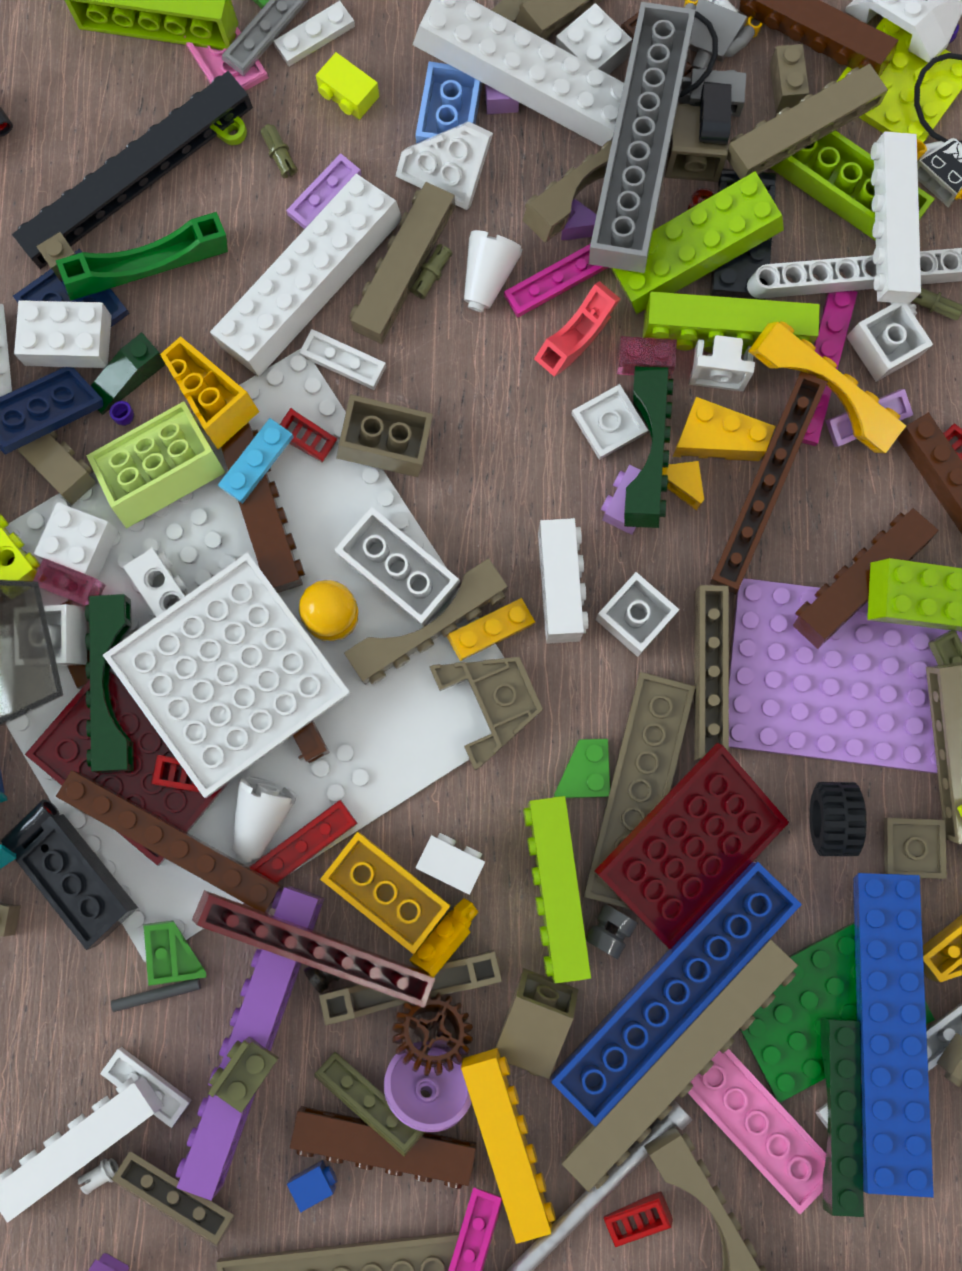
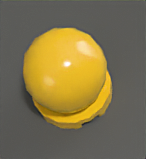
(328, 610)

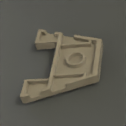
(502, 695)

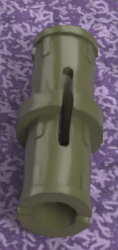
(431, 271)

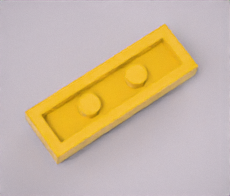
(490, 629)

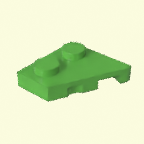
(587, 771)
(169, 955)

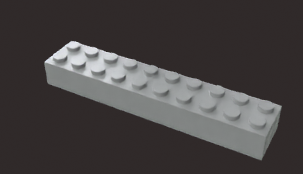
(642, 138)

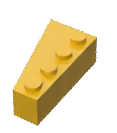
(212, 395)

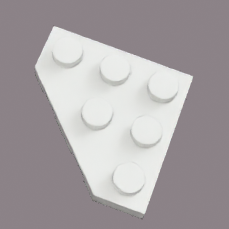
(448, 161)

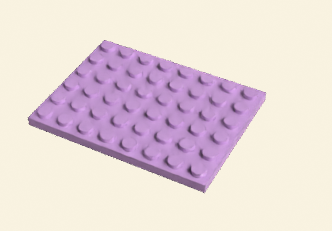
(846, 702)

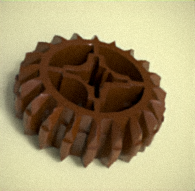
(442, 1039)

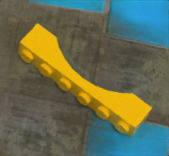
(869, 420)

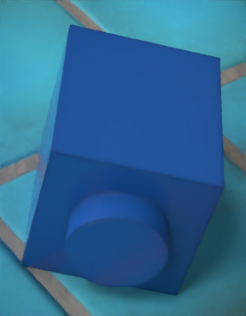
(312, 1185)

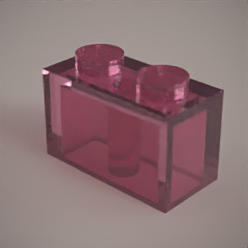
(646, 353)
(67, 582)

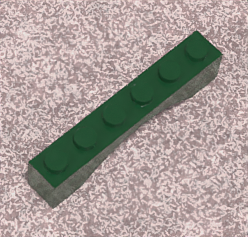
(643, 494)
(108, 624)
(844, 1140)

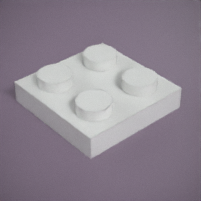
(609, 421)

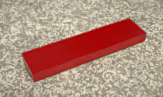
(305, 843)

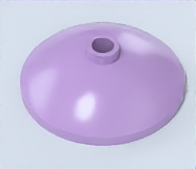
(447, 1100)

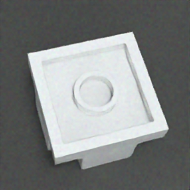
(724, 366)

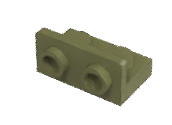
(243, 1074)

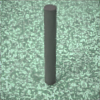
(155, 995)

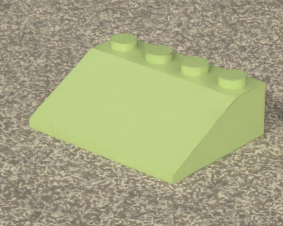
(154, 465)

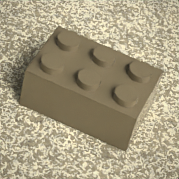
(384, 436)

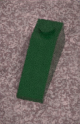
(127, 371)

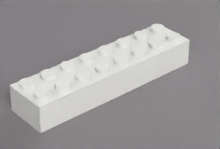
(522, 66)
(307, 274)

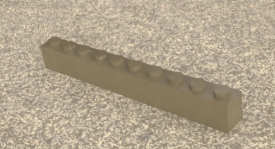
(677, 1067)

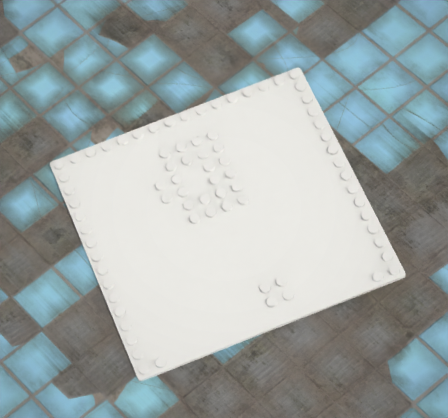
(380, 737)

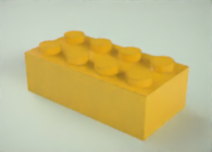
(385, 892)

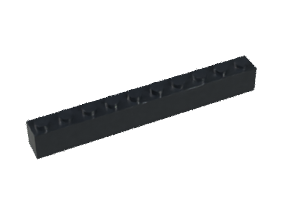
(136, 166)

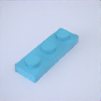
(256, 460)

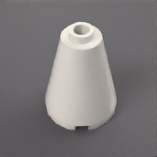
(488, 267)
(258, 816)

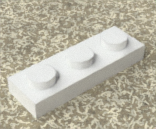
(314, 33)
(343, 359)
(126, 1066)

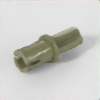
(278, 151)
(939, 304)

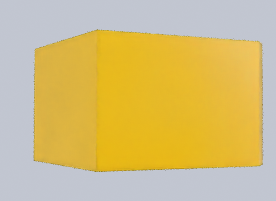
(685, 482)

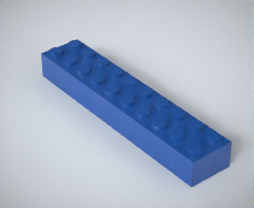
(674, 993)
(892, 1035)

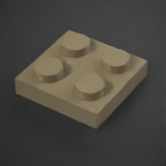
(915, 847)

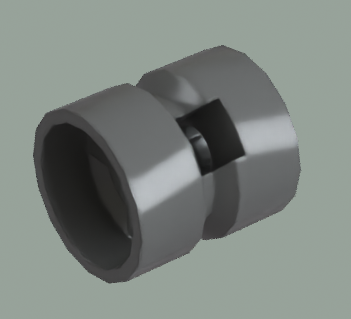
(607, 941)

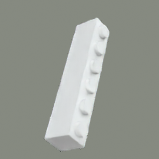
(896, 218)
(77, 1147)

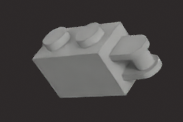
(732, 77)

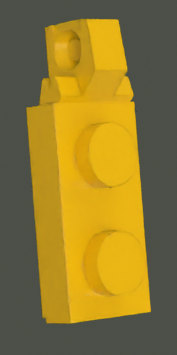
(445, 938)

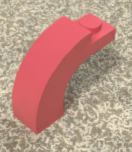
(580, 331)

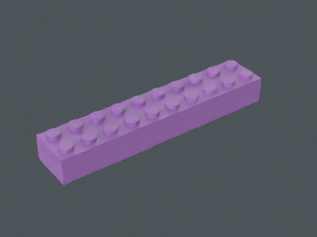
(258, 1017)

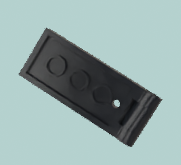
(732, 277)
(69, 874)

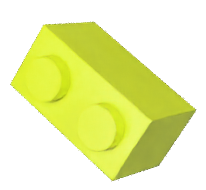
(347, 86)

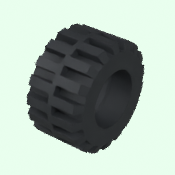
(837, 819)

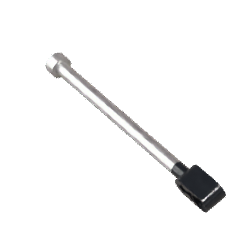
(590, 1200)

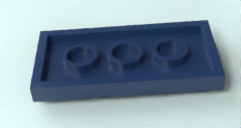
(44, 407)

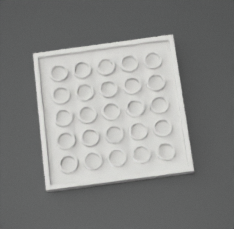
(226, 675)

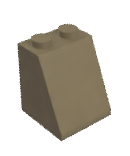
(688, 156)
(537, 1023)

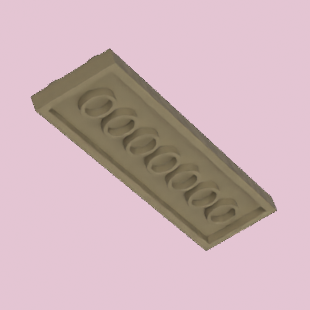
(642, 768)
(400, 1254)

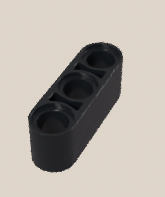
(715, 113)

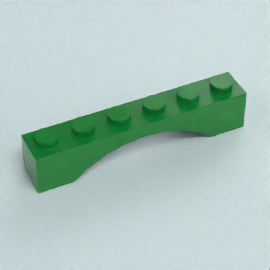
(96, 272)

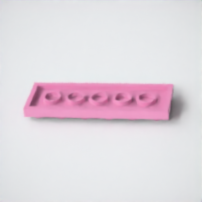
(761, 1129)

